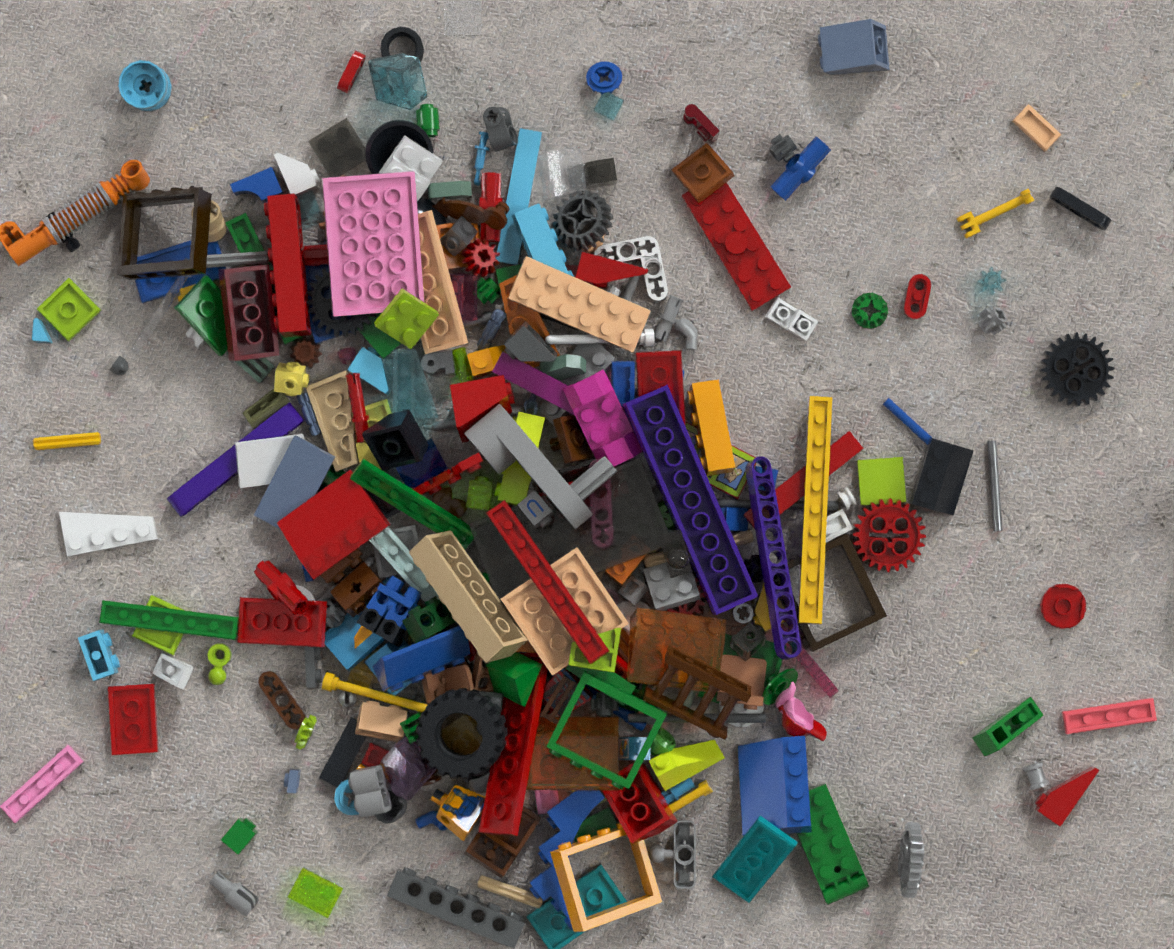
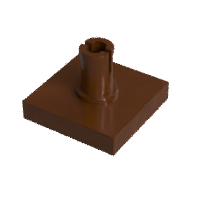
(571, 440)

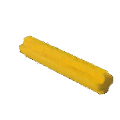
(66, 441)

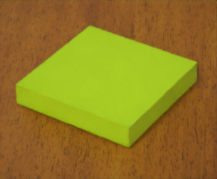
(68, 309)
(881, 480)
(162, 640)

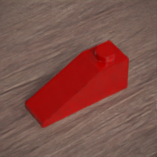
(600, 269)
(1061, 799)

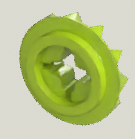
(305, 732)

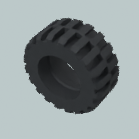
(440, 754)

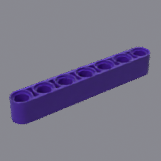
(225, 466)

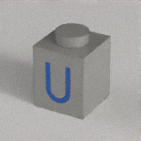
(536, 510)

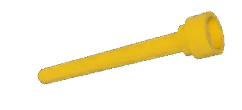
(331, 682)

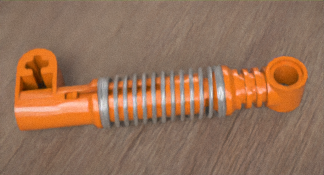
(51, 230)

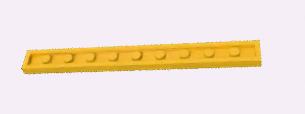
(815, 510)

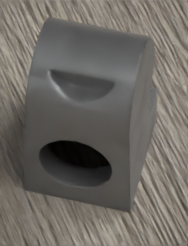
(439, 361)

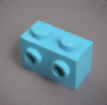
(99, 655)

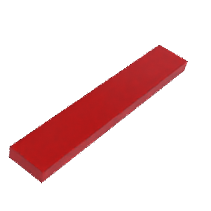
(793, 488)

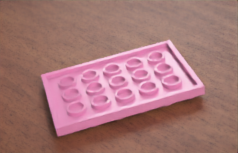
(372, 240)

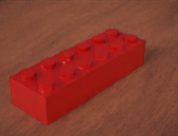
(288, 265)

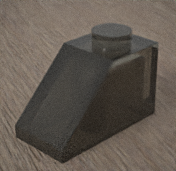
(600, 173)

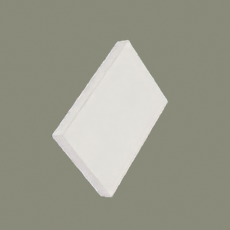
(260, 459)

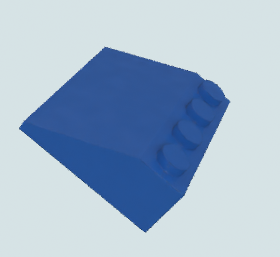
(775, 784)

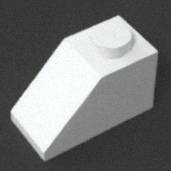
(297, 175)

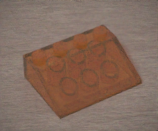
(656, 630)
(588, 736)

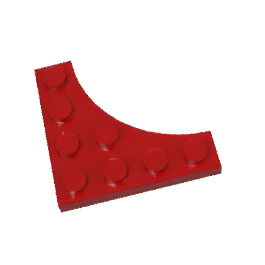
(451, 475)

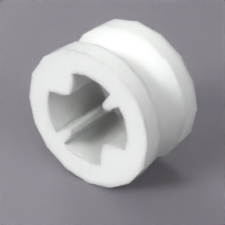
(846, 498)

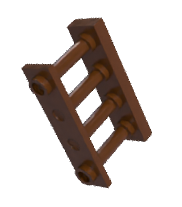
(697, 671)

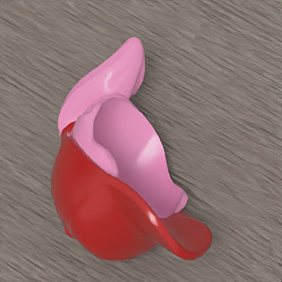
(796, 718)

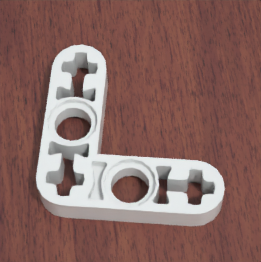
(645, 257)

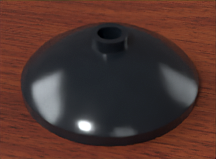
(387, 137)

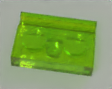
(315, 892)

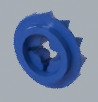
(604, 69)

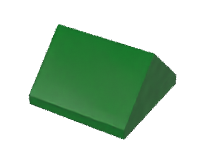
(514, 677)

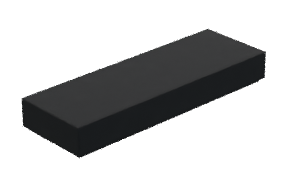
(343, 755)

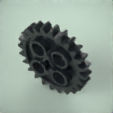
(323, 308)
(1067, 352)

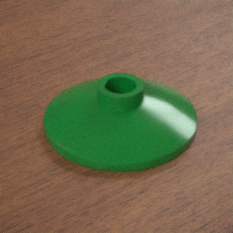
(777, 684)

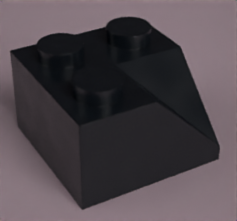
(396, 440)

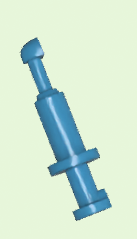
(480, 156)

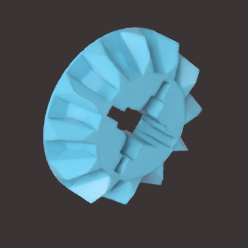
(342, 801)

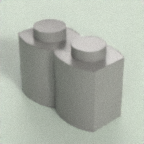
(370, 791)

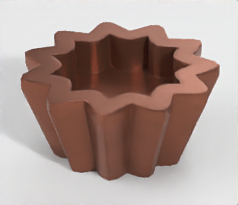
(305, 352)

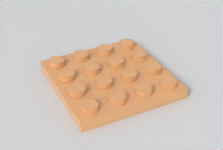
(541, 623)

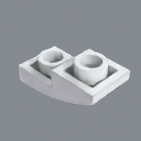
(791, 319)

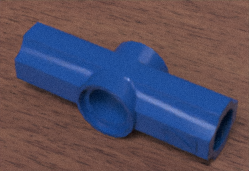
(800, 168)

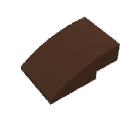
(499, 851)

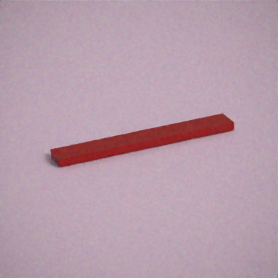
(547, 582)

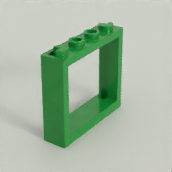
(623, 696)

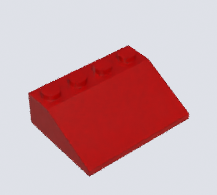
(332, 525)

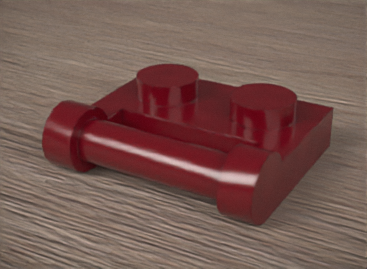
(705, 127)

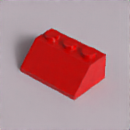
(641, 807)

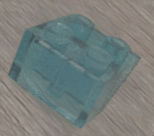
(398, 80)

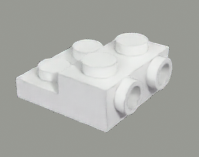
(413, 157)

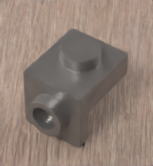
(458, 236)

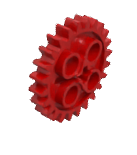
(888, 556)

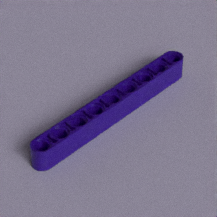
(768, 568)

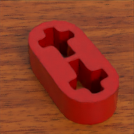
(351, 72)

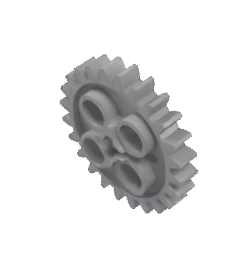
(910, 860)

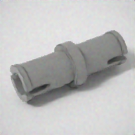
(668, 318)

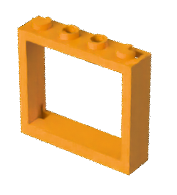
(569, 888)

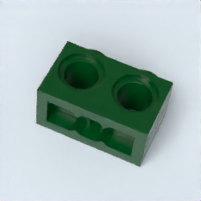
(430, 619)

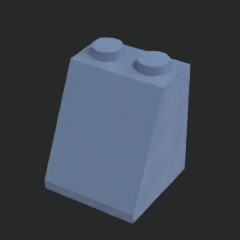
(854, 47)

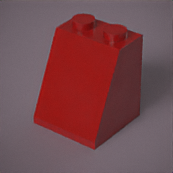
(477, 398)

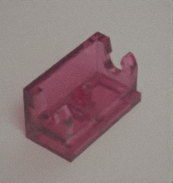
(466, 294)

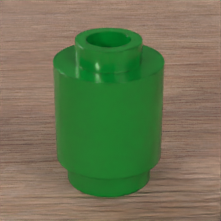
(428, 119)

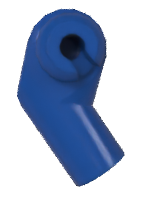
(430, 818)

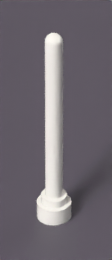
(646, 339)

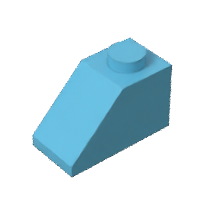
(370, 369)

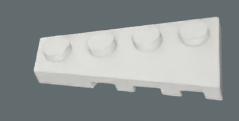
(98, 532)

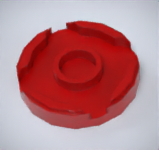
(1063, 606)

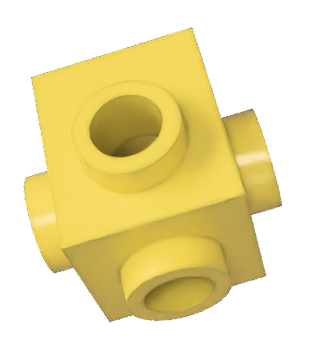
(290, 378)

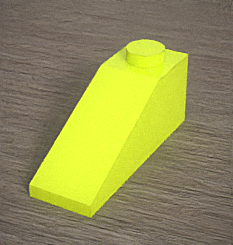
(685, 762)

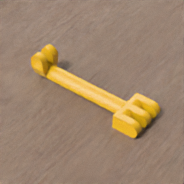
(973, 222)
(703, 789)

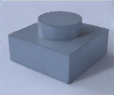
(292, 780)

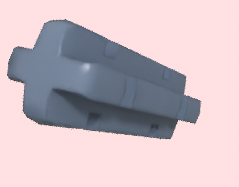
(491, 329)
(309, 414)

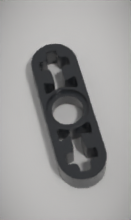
(1080, 208)

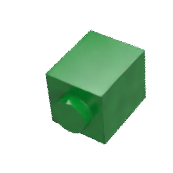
(240, 835)

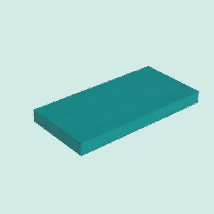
(754, 859)
(596, 894)

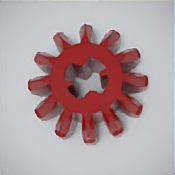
(474, 261)

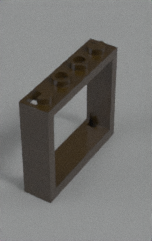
(130, 228)
(866, 586)

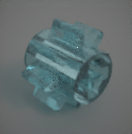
(984, 281)

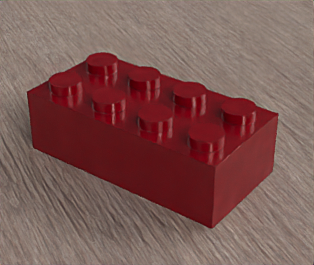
(248, 312)

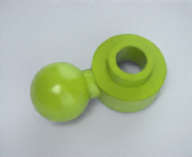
(217, 675)

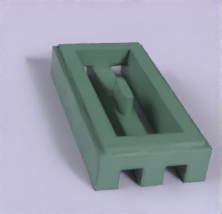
(264, 372)

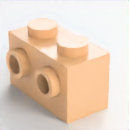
(380, 721)

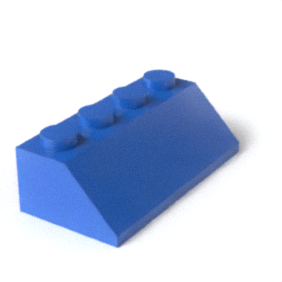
(422, 658)

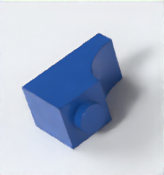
(259, 184)

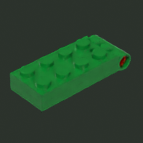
(831, 847)

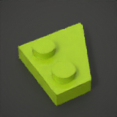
(605, 663)

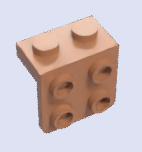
(750, 672)
(449, 679)

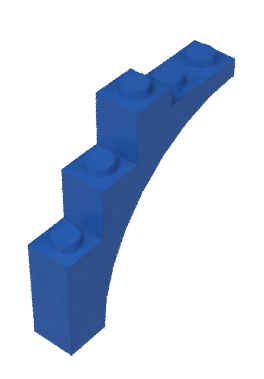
(568, 817)

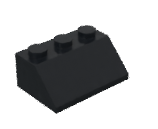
(941, 476)

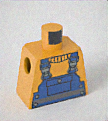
(459, 809)

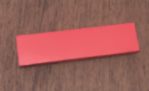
(1109, 716)

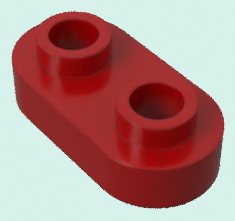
(917, 297)

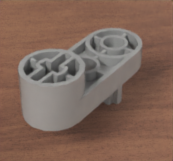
(504, 442)

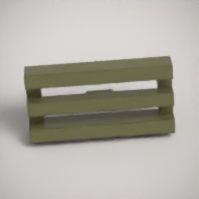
(265, 408)

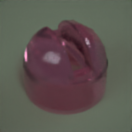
(346, 354)

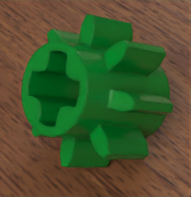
(487, 290)

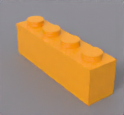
(711, 427)

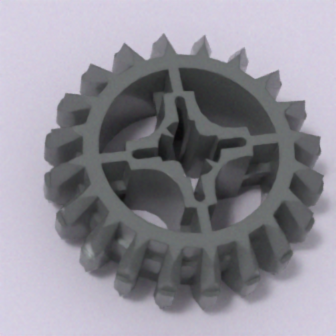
(591, 227)

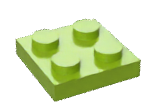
(406, 318)

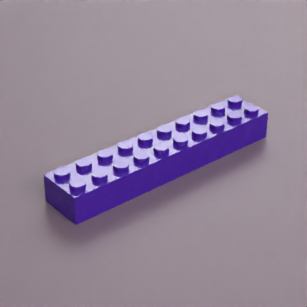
(690, 500)

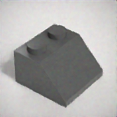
(529, 345)

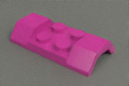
(602, 419)

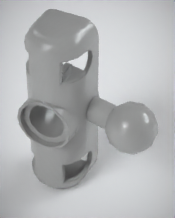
(683, 867)

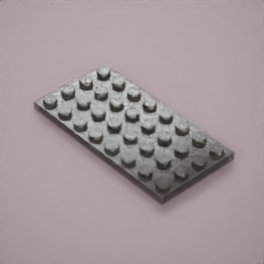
(635, 527)

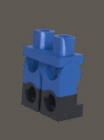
(388, 609)

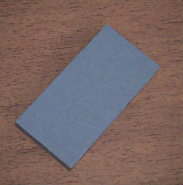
(294, 480)

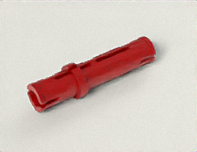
(357, 404)

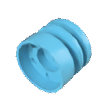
(132, 82)

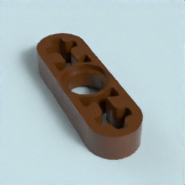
(266, 689)

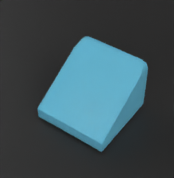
(39, 332)

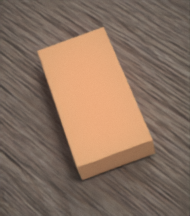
(1036, 128)

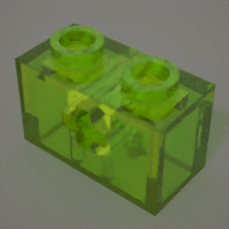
(480, 494)

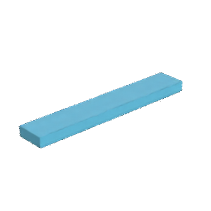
(519, 193)

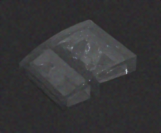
(562, 173)

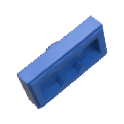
(623, 380)

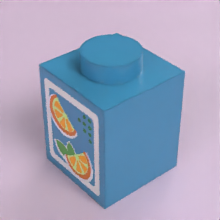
(630, 748)

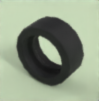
(402, 31)

